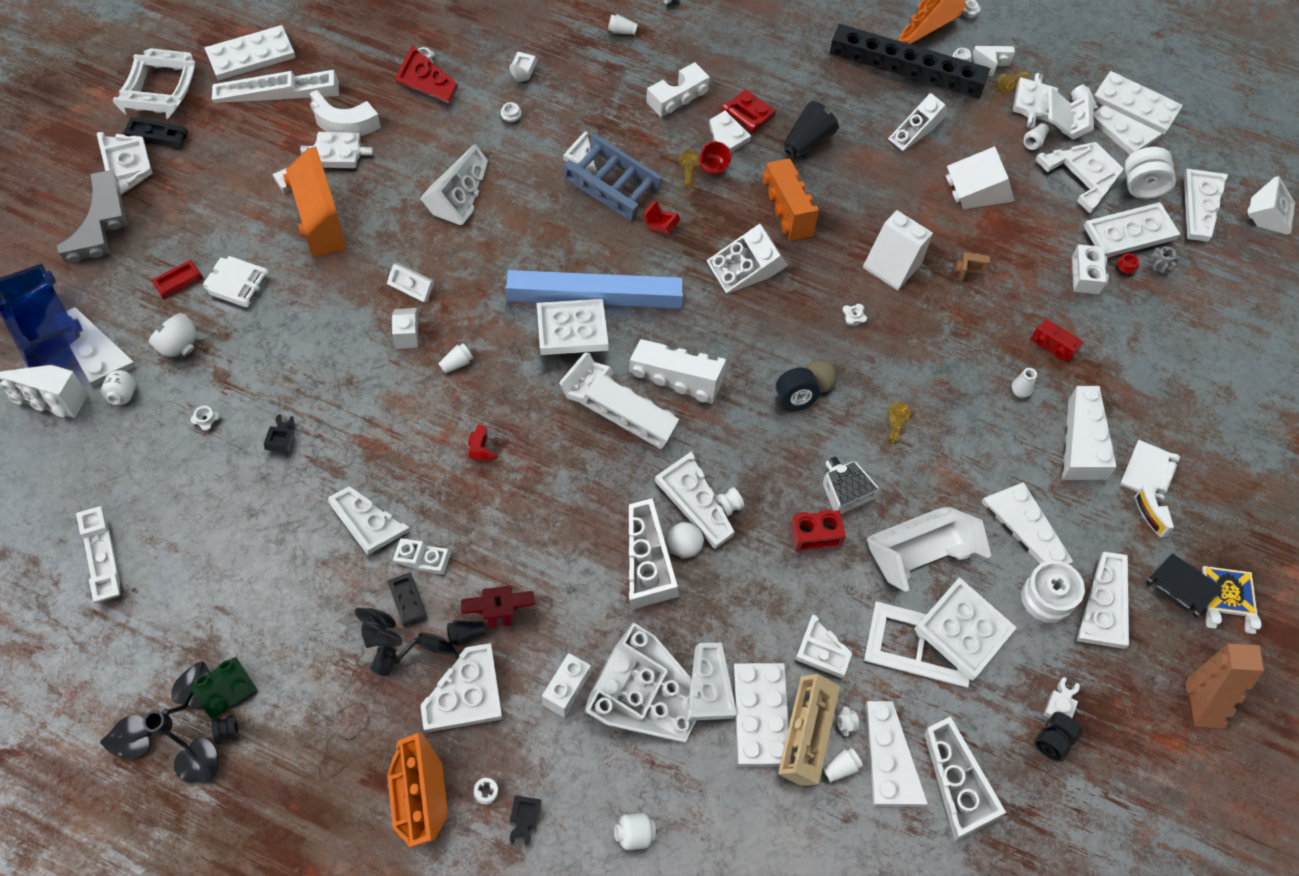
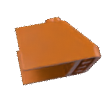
(314, 204)

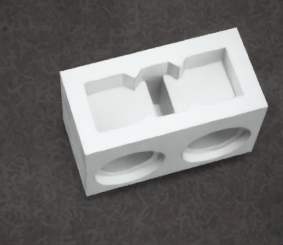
(1089, 269)
(566, 685)

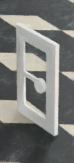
(874, 655)

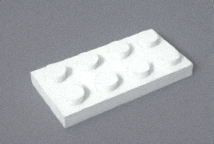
(250, 52)
(1137, 102)
(1132, 229)
(760, 713)

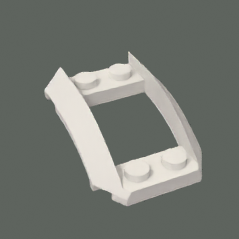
(131, 94)

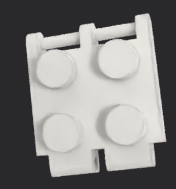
(235, 280)

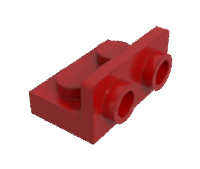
(1056, 340)

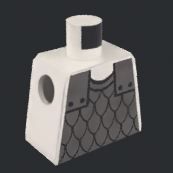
(847, 485)

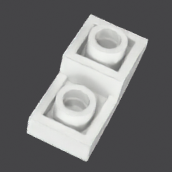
(422, 557)

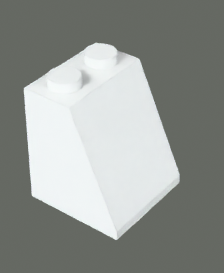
(980, 180)
(898, 250)

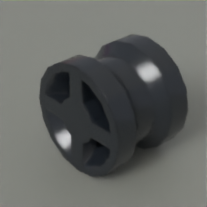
(225, 729)

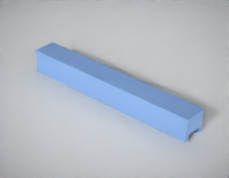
(613, 289)

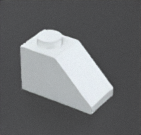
(405, 328)

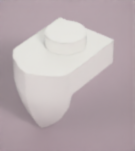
(522, 66)

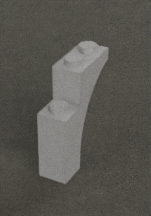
(104, 214)

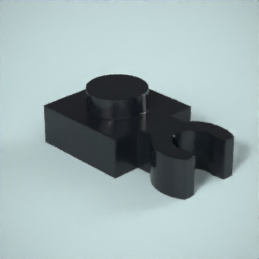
(280, 437)
(524, 815)

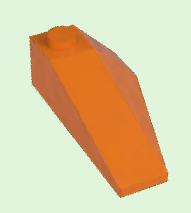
(931, 16)

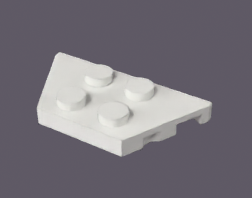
(126, 158)

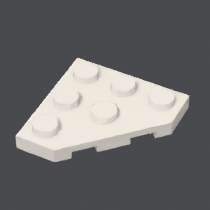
(464, 693)

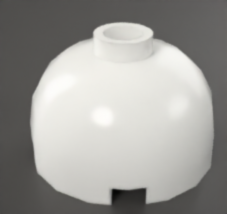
(175, 337)

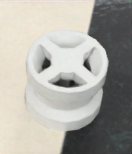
(730, 501)

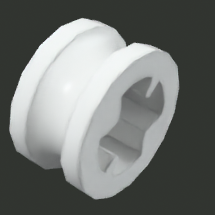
(478, 794)

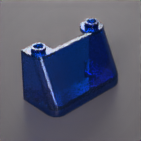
(36, 315)

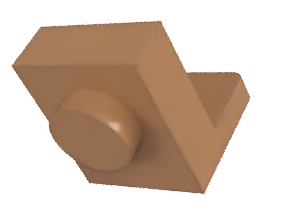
(972, 264)

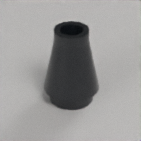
(463, 631)

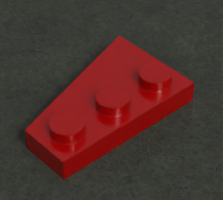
(423, 76)

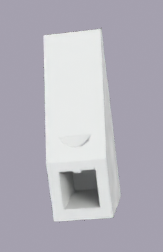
(919, 123)

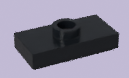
(407, 599)

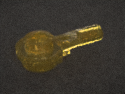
(1006, 81)
(688, 161)
(898, 414)

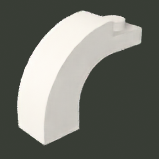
(360, 119)

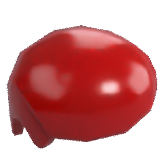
(715, 158)

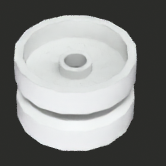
(1150, 172)
(1052, 591)

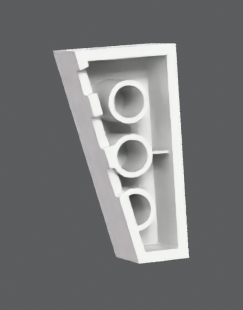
(1088, 439)

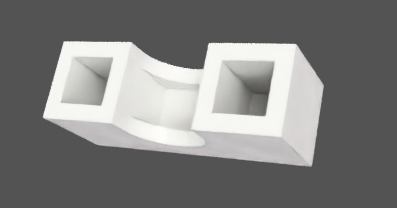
(667, 98)

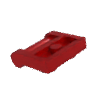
(752, 108)

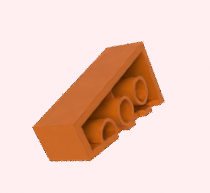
(790, 199)

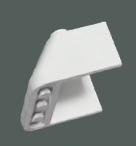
(926, 540)

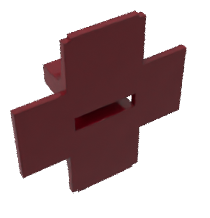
(486, 604)

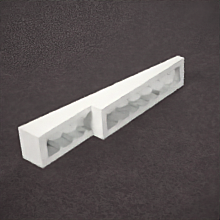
(276, 87)

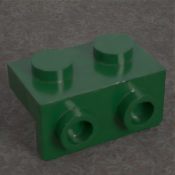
(223, 687)

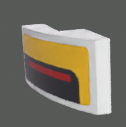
(1157, 517)

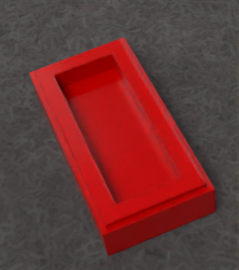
(177, 279)

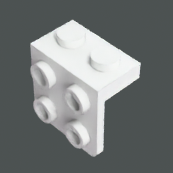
(1071, 118)

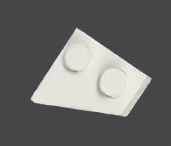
(823, 650)

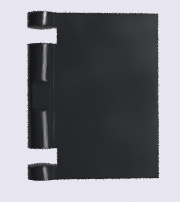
(1184, 585)

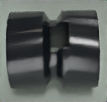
(1058, 736)

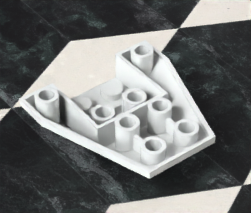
(642, 689)

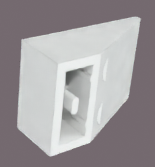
(747, 260)
(45, 388)

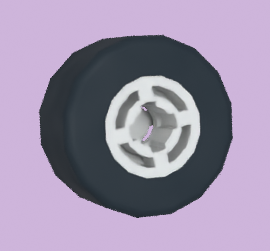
(797, 388)

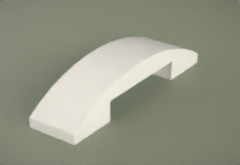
(100, 554)

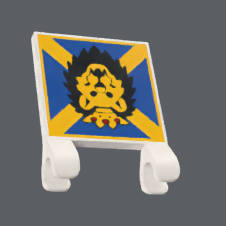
(1235, 598)

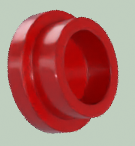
(1128, 263)

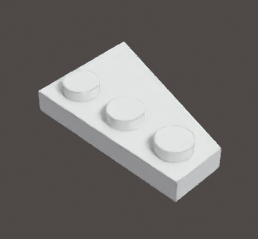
(365, 521)

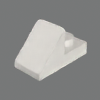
(993, 56)

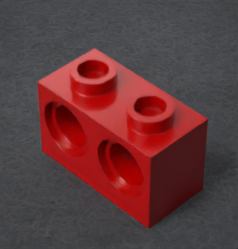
(819, 536)

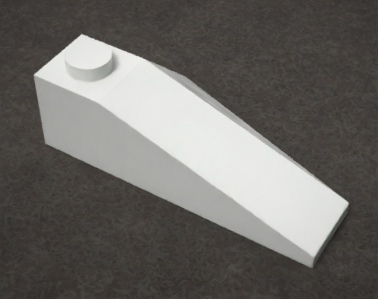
(454, 191)

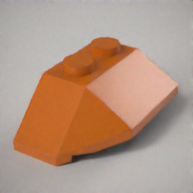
(416, 791)

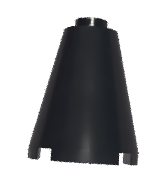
(810, 129)

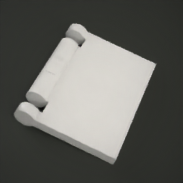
(1150, 467)

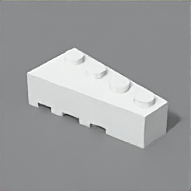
(678, 370)
(650, 565)
(963, 786)

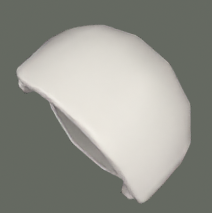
(684, 540)

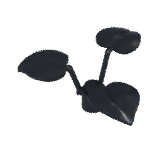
(376, 634)
(131, 734)

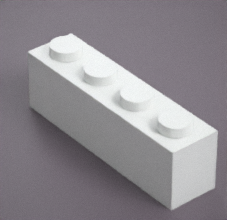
(630, 410)

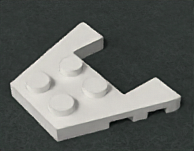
(1090, 165)

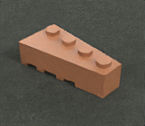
(1223, 683)

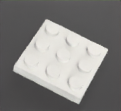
(572, 327)
(965, 628)

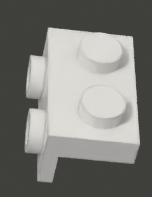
(581, 376)

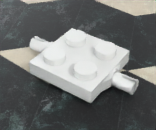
(1032, 99)
(339, 149)

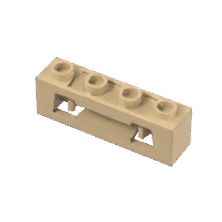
(809, 730)

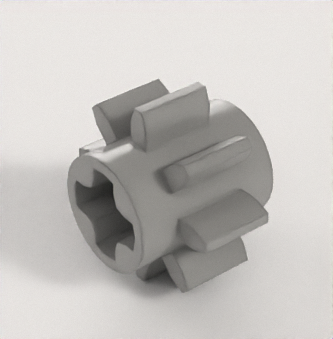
(1164, 259)

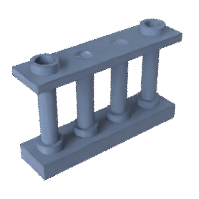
(603, 192)

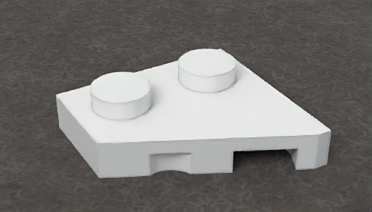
(728, 131)

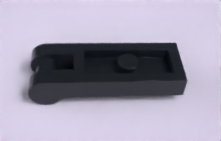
(157, 132)

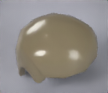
(824, 373)

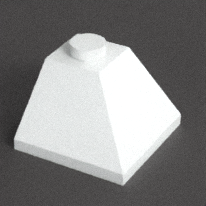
(1273, 207)

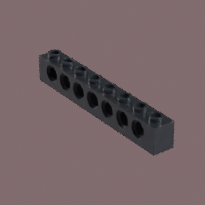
(909, 60)

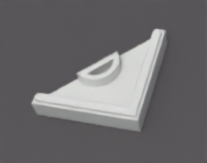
(579, 151)

